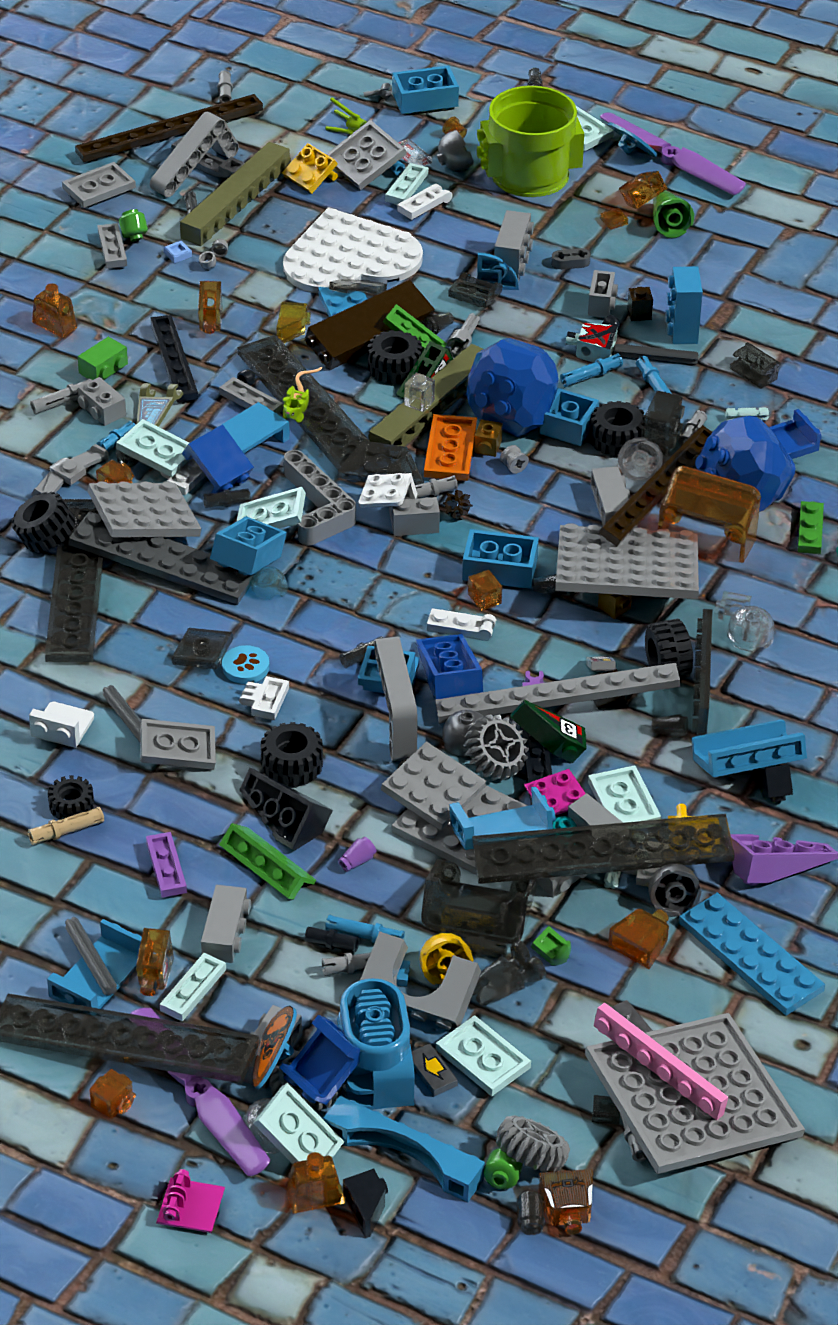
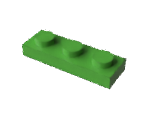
(401, 320)
(810, 527)

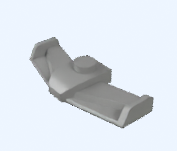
(70, 470)

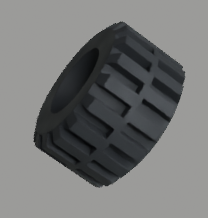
(393, 356)
(615, 425)
(43, 522)
(669, 643)
(292, 754)

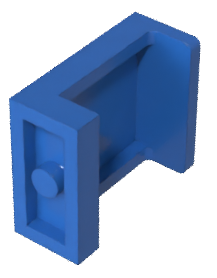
(798, 435)
(219, 459)
(322, 1062)

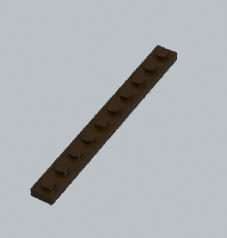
(164, 129)
(653, 491)

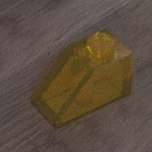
(292, 321)

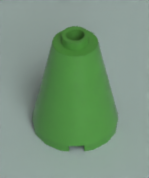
(672, 214)

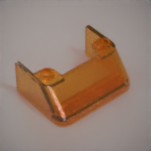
(714, 500)

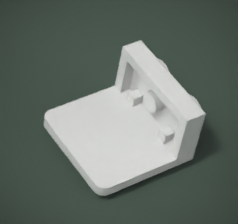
(387, 490)
(60, 723)

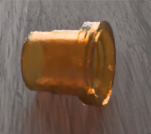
(454, 124)

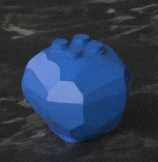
(512, 385)
(749, 454)

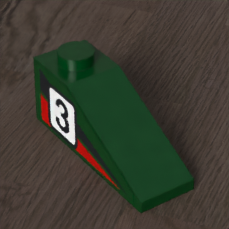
(431, 361)
(551, 730)

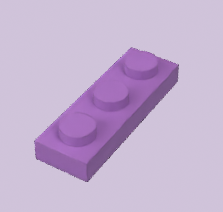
(166, 864)

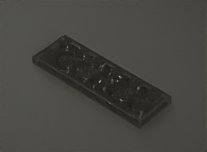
(702, 673)

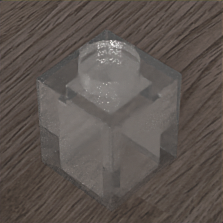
(419, 392)

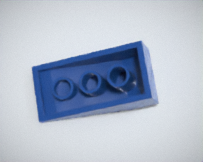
(450, 666)

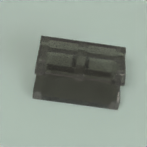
(755, 365)

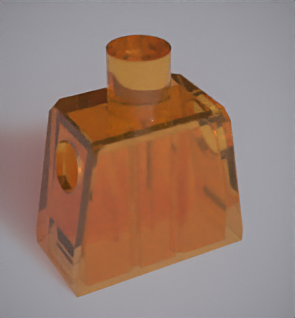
(639, 191)
(54, 311)
(640, 936)
(314, 1184)

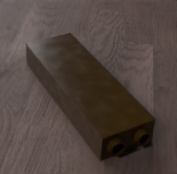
(349, 331)

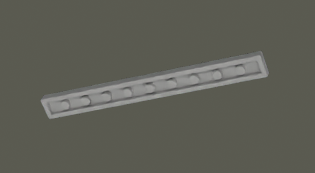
(563, 691)

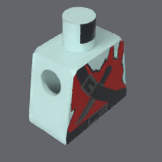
(593, 341)

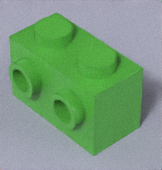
(102, 359)

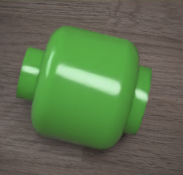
(133, 224)
(502, 1170)

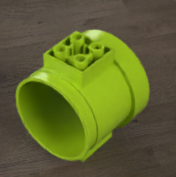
(531, 141)

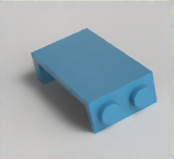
(256, 426)
(527, 818)
(119, 953)

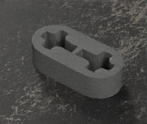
(570, 258)

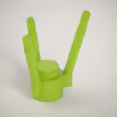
(353, 122)

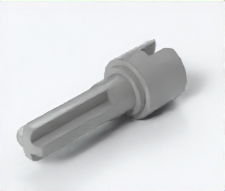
(462, 337)

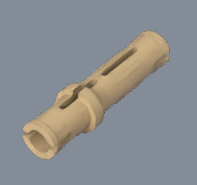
(56, 829)

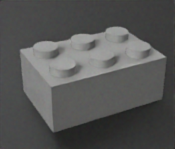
(514, 241)

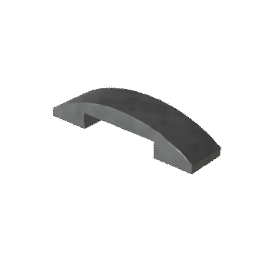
(215, 166)

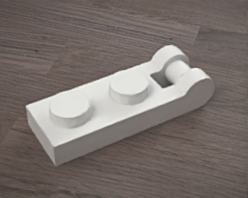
(424, 201)
(461, 623)

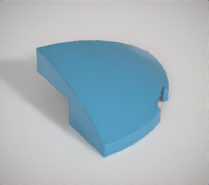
(495, 270)

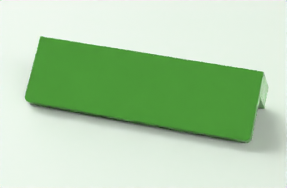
(265, 860)

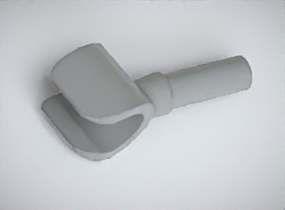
(384, 94)

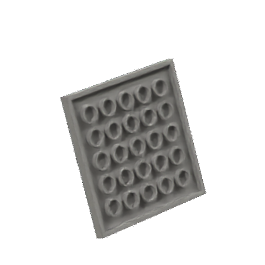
(641, 565)
(671, 1126)

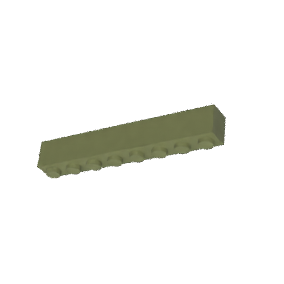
(234, 193)
(450, 385)

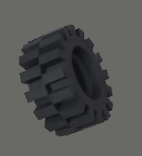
(70, 788)

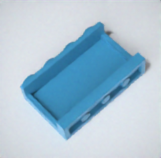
(747, 748)

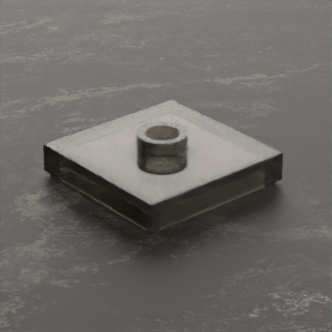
(202, 648)

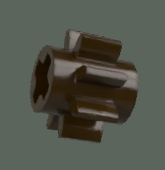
(462, 501)

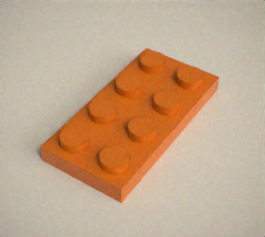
(450, 447)

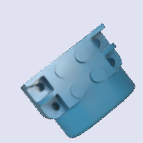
(378, 1024)

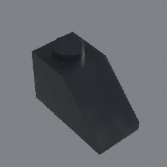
(774, 782)
(365, 1199)

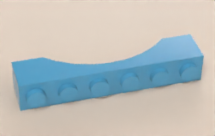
(455, 1170)

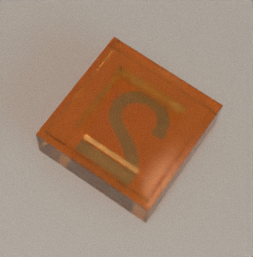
(614, 218)

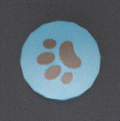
(245, 664)

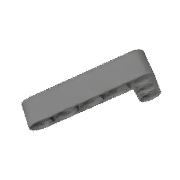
(205, 133)
(335, 506)
(398, 697)

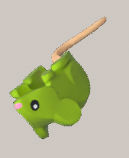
(297, 401)

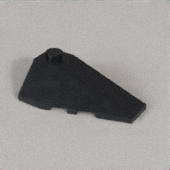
(288, 813)

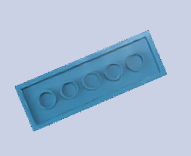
(751, 954)

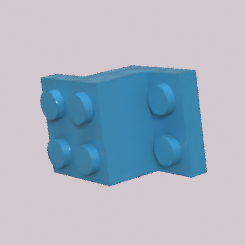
(369, 673)

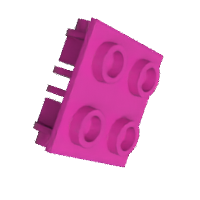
(559, 789)
(190, 1203)

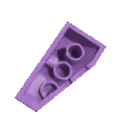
(769, 861)

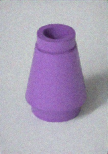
(357, 854)

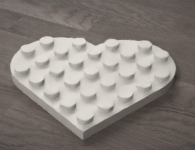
(351, 249)

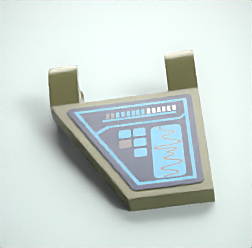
(155, 408)

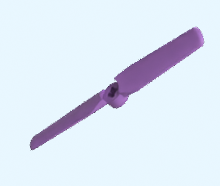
(682, 158)
(220, 1118)

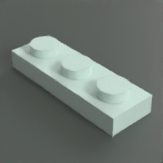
(406, 183)
(193, 987)

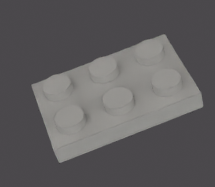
(98, 184)
(177, 744)

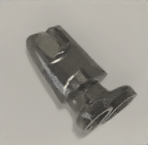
(503, 978)

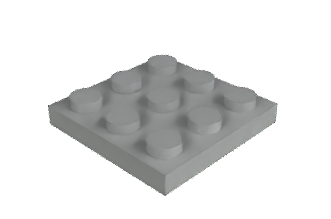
(366, 154)
(432, 782)

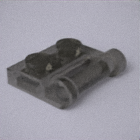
(474, 290)

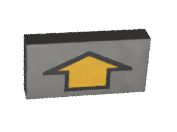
(433, 1070)

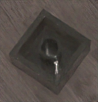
(663, 421)

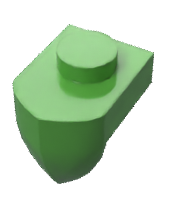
(552, 947)

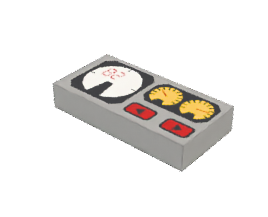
(601, 663)

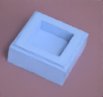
(177, 252)

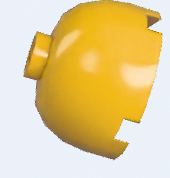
(437, 955)

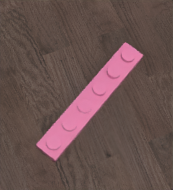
(660, 1061)

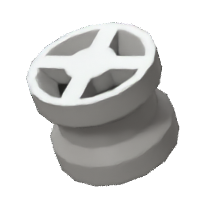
(514, 459)

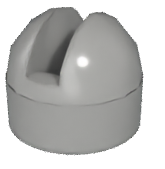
(221, 248)
(210, 256)

